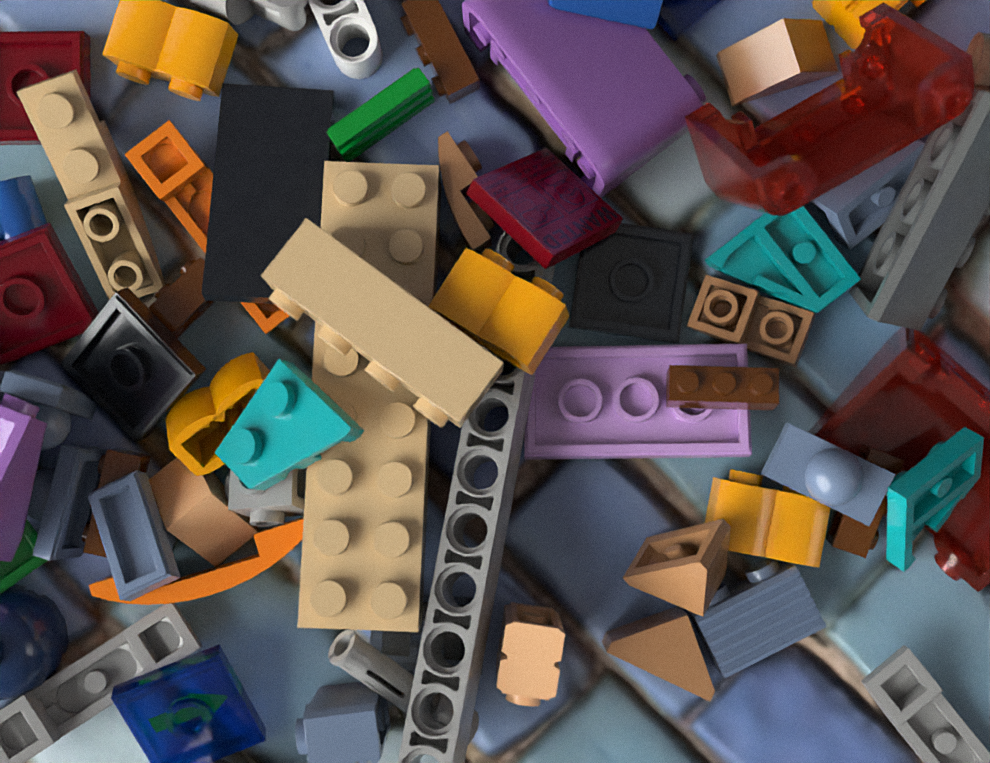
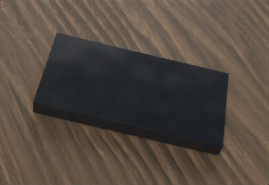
(263, 183)

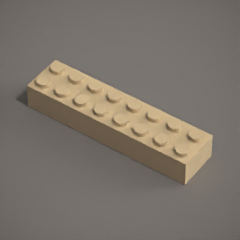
(372, 493)

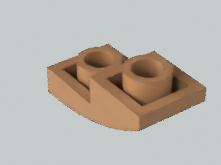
(458, 170)
(746, 317)

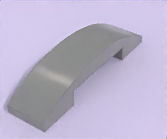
(87, 684)
(921, 712)

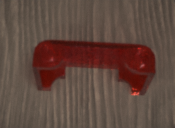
(890, 95)
(906, 405)

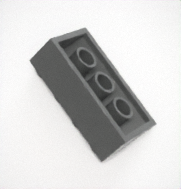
(930, 223)

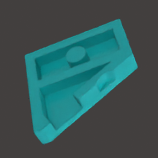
(787, 260)
(284, 428)
(930, 492)

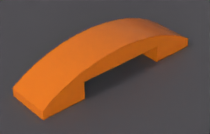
(185, 185)
(272, 546)

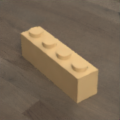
(383, 324)

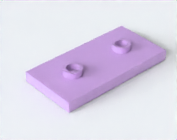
(614, 405)

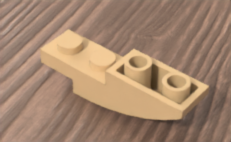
(95, 184)

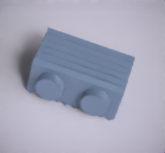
(757, 616)
(343, 725)

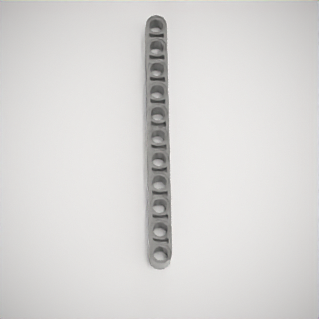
(454, 558)

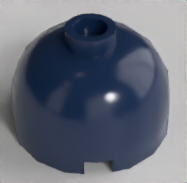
(30, 641)

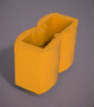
(171, 46)
(500, 309)
(208, 413)
(769, 520)

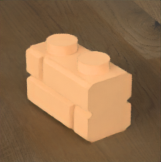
(529, 653)

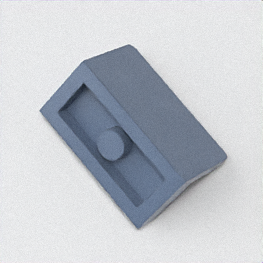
(867, 198)

